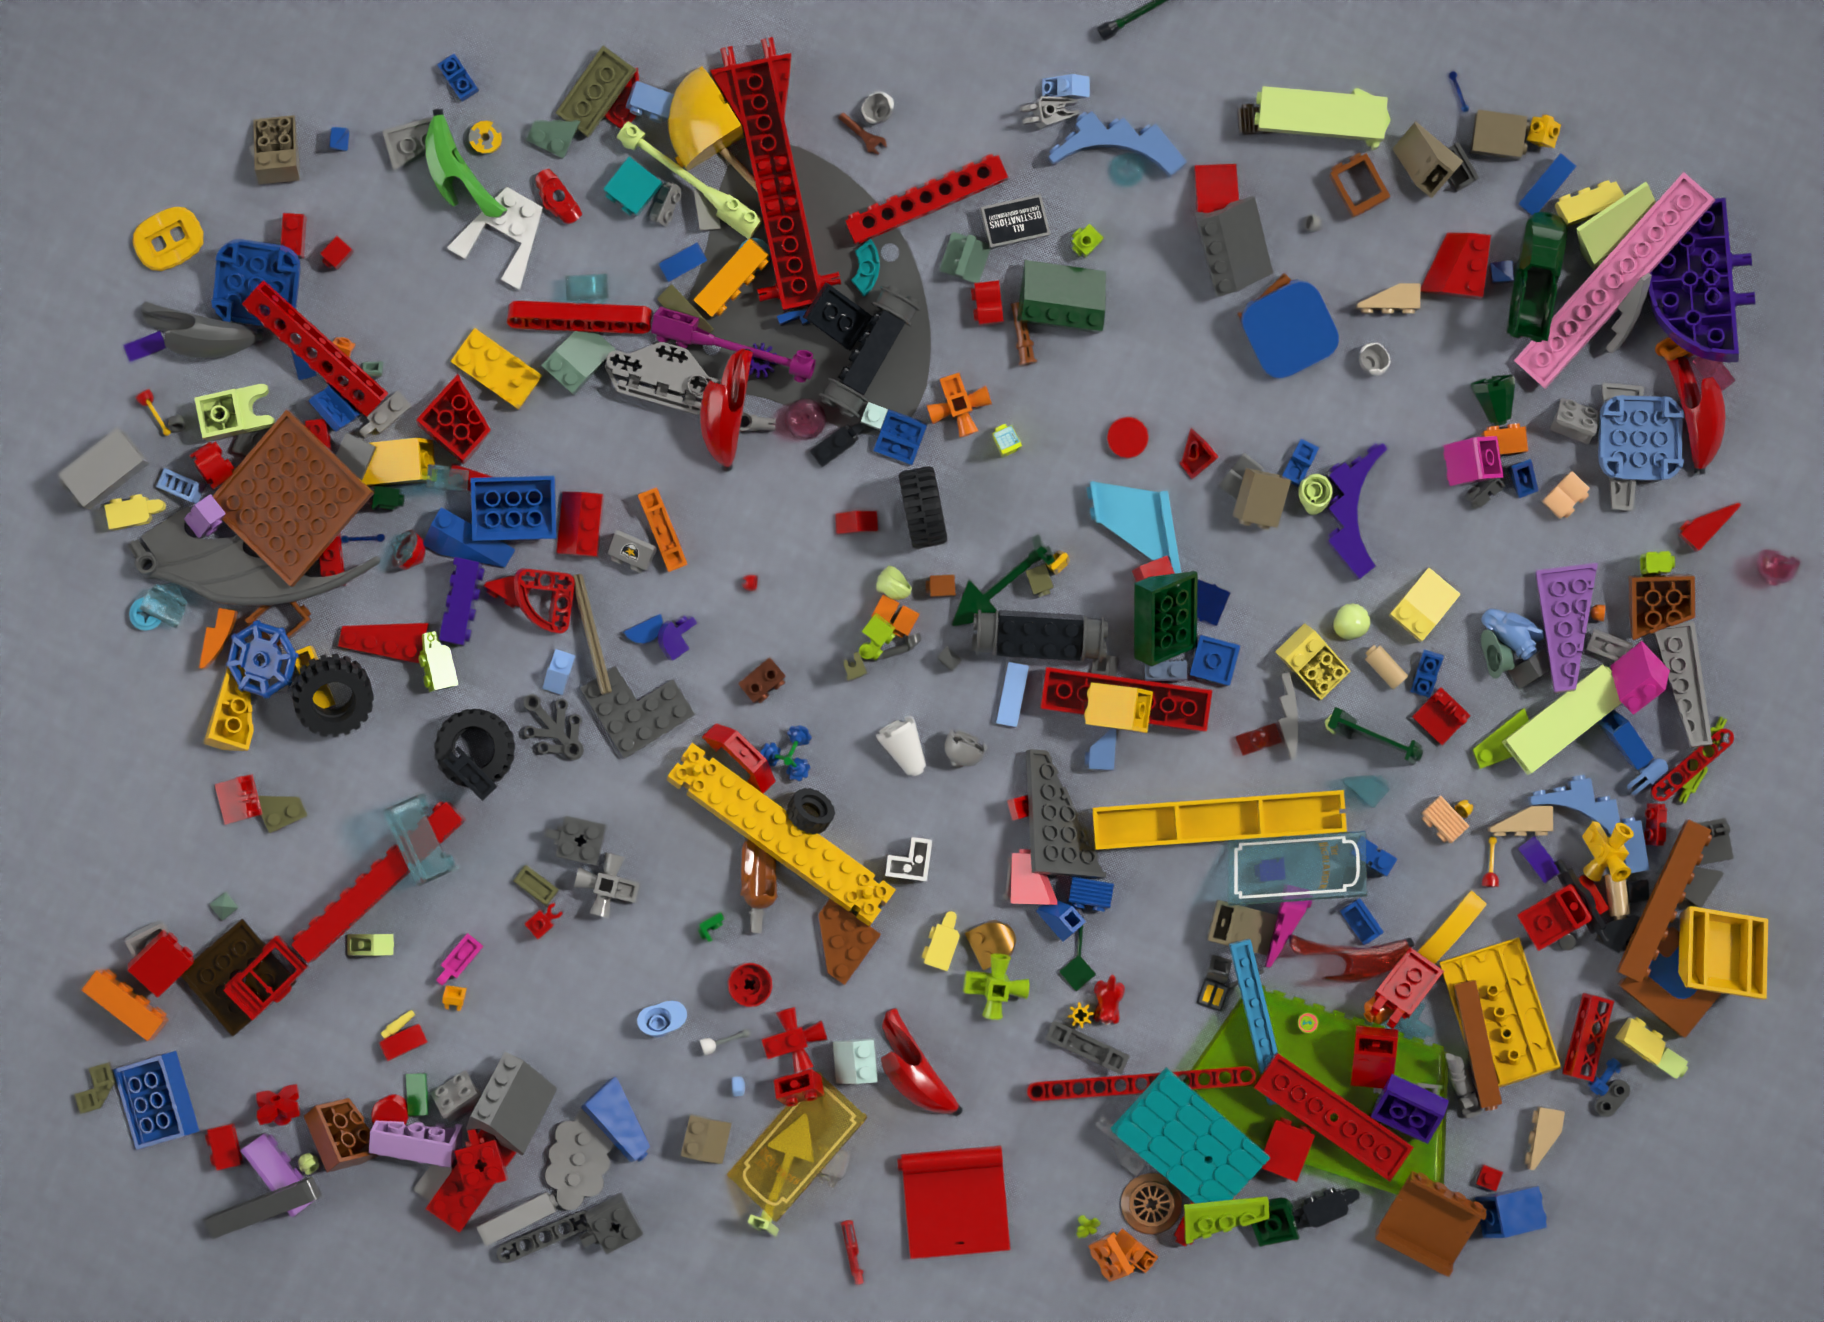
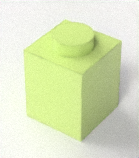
(1672, 1064)

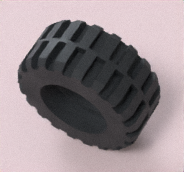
(923, 507)
(476, 719)
(332, 720)

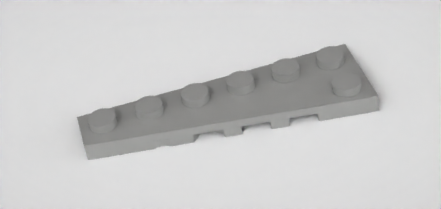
(1621, 491)
(1681, 656)

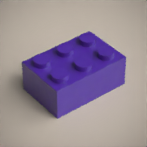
(1409, 1108)

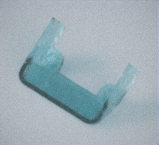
(418, 841)

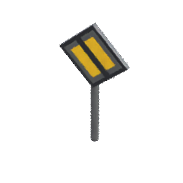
(1214, 993)

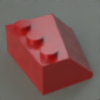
(1459, 266)

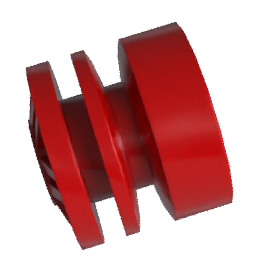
(762, 984)

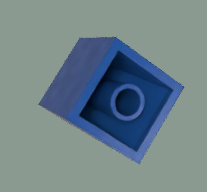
(1512, 1212)

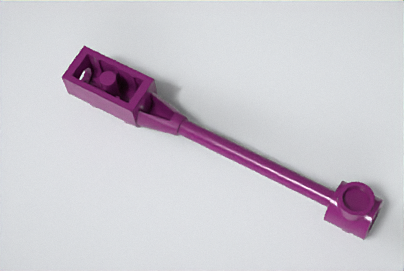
(685, 330)

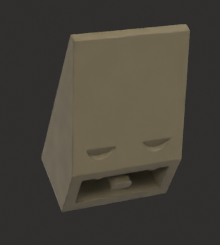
(276, 150)
(1426, 159)
(1240, 923)

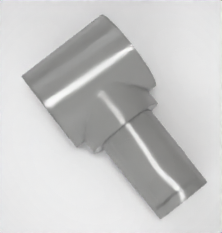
(758, 423)

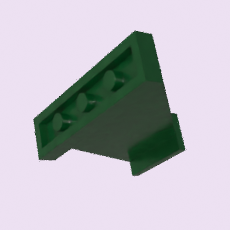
(1345, 725)

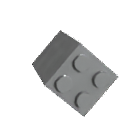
(102, 469)

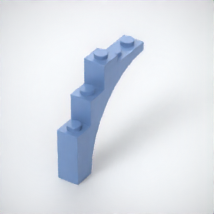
(1093, 134)
(1605, 811)

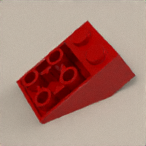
(1373, 1056)

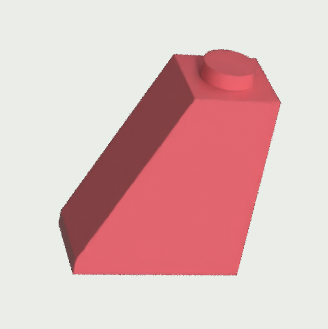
(1029, 886)

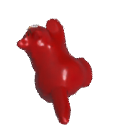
(1108, 996)

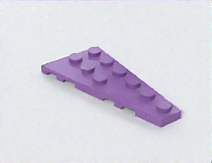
(1565, 610)

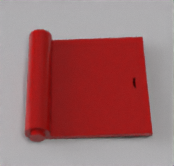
(955, 1201)

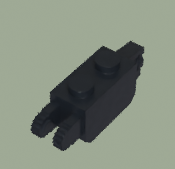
(1326, 1207)

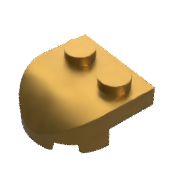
(990, 939)

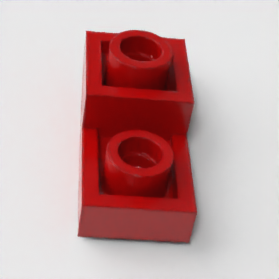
(403, 1042)

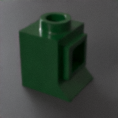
(387, 498)

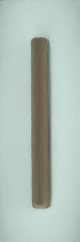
(591, 634)

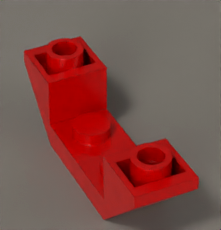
(743, 753)

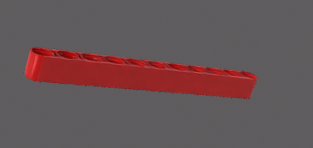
(1131, 1080)

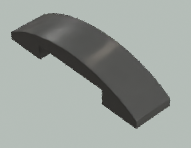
(1087, 1047)

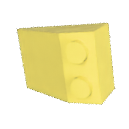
(1424, 604)
(1641, 1040)

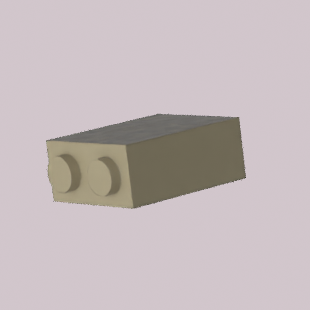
(1499, 134)
(1261, 498)

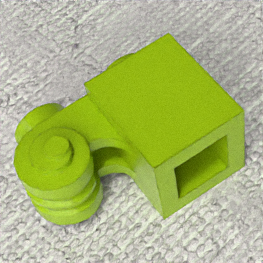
(879, 632)

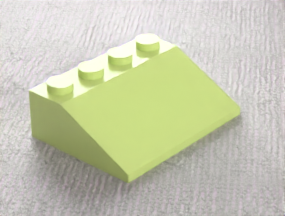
(1609, 227)

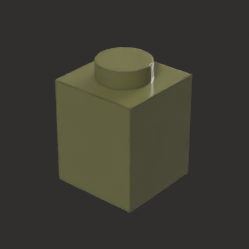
(1039, 580)

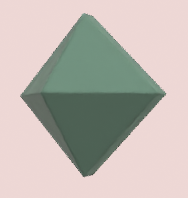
(373, 369)
(224, 906)

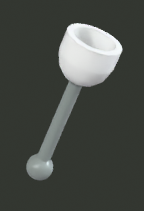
(709, 1045)

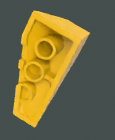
(232, 717)

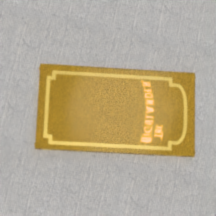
(796, 1149)

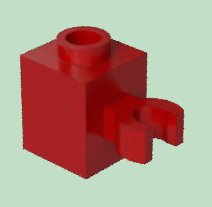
(541, 922)

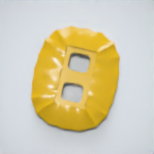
(161, 225)

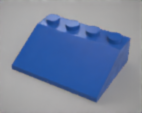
(513, 508)
(156, 1100)

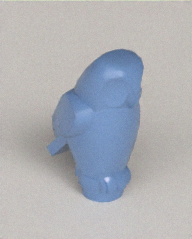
(1513, 631)

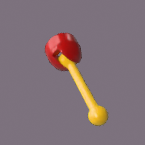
(146, 399)
(1491, 879)

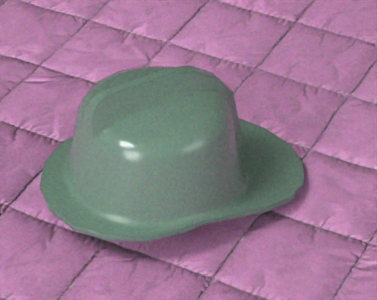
(1497, 655)

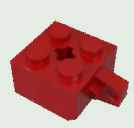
(471, 1154)

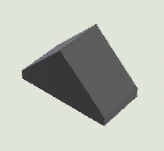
(1530, 669)

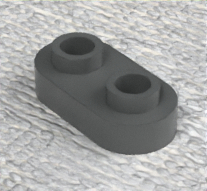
(1614, 1099)

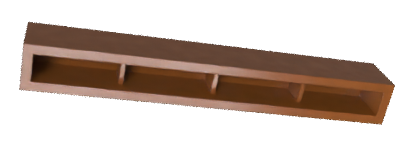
(1663, 901)

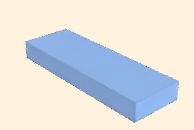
(1012, 694)

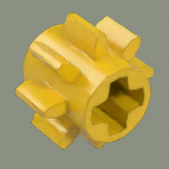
(1075, 1011)

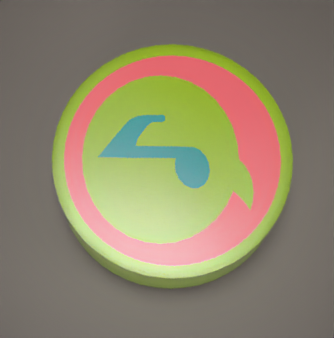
(1307, 1022)

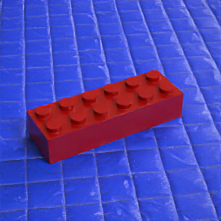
(452, 1202)

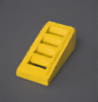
(1061, 561)

